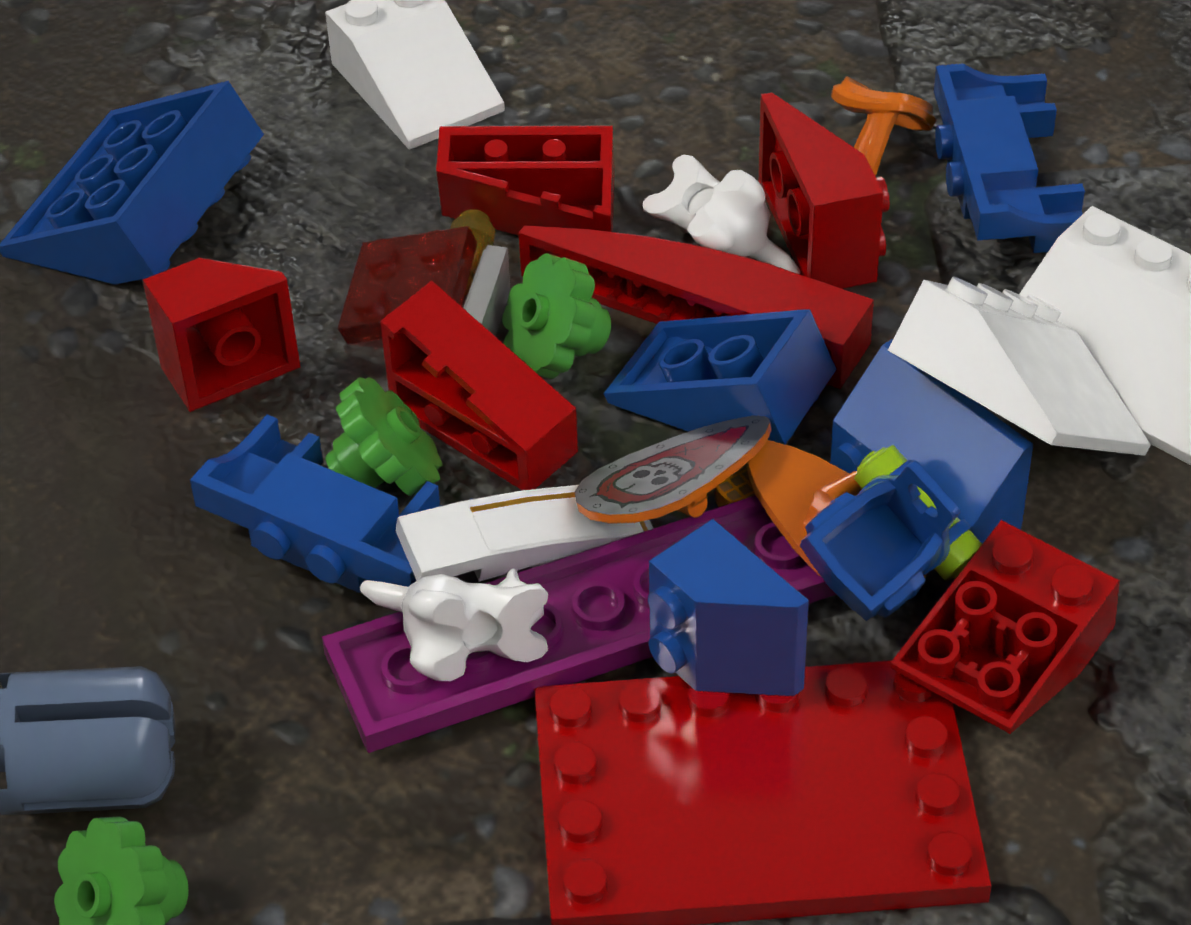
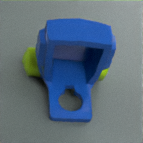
(888, 535)

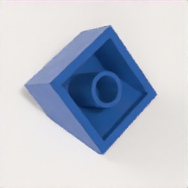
(726, 617)

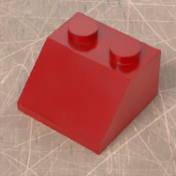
(221, 328)

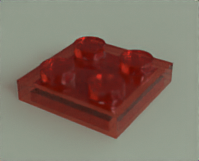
(398, 268)

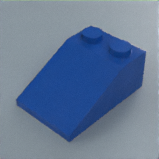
(727, 370)

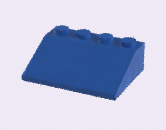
(137, 186)

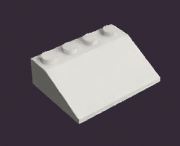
(1133, 314)
(1017, 364)

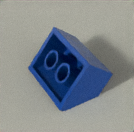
(950, 435)

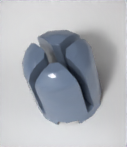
(85, 740)

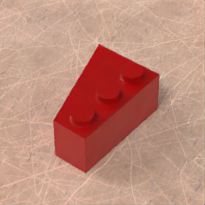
(528, 175)
(476, 390)

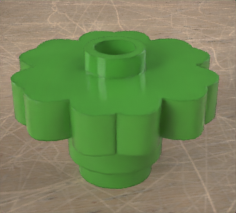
(554, 316)
(382, 440)
(117, 878)

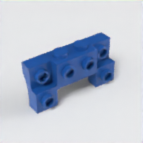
(992, 158)
(308, 511)

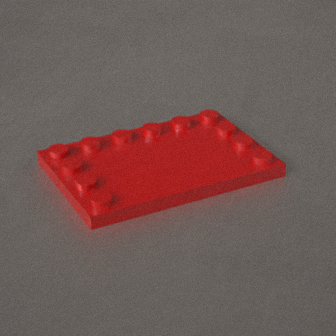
(754, 802)

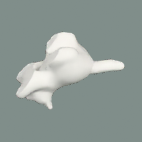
(719, 214)
(454, 618)

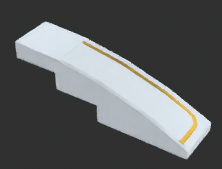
(504, 533)

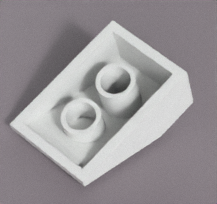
(411, 66)

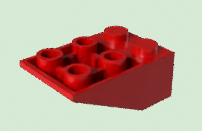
(1011, 628)

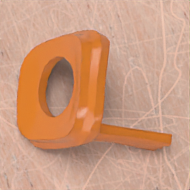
(883, 112)

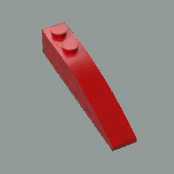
(689, 281)

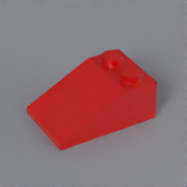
(821, 196)

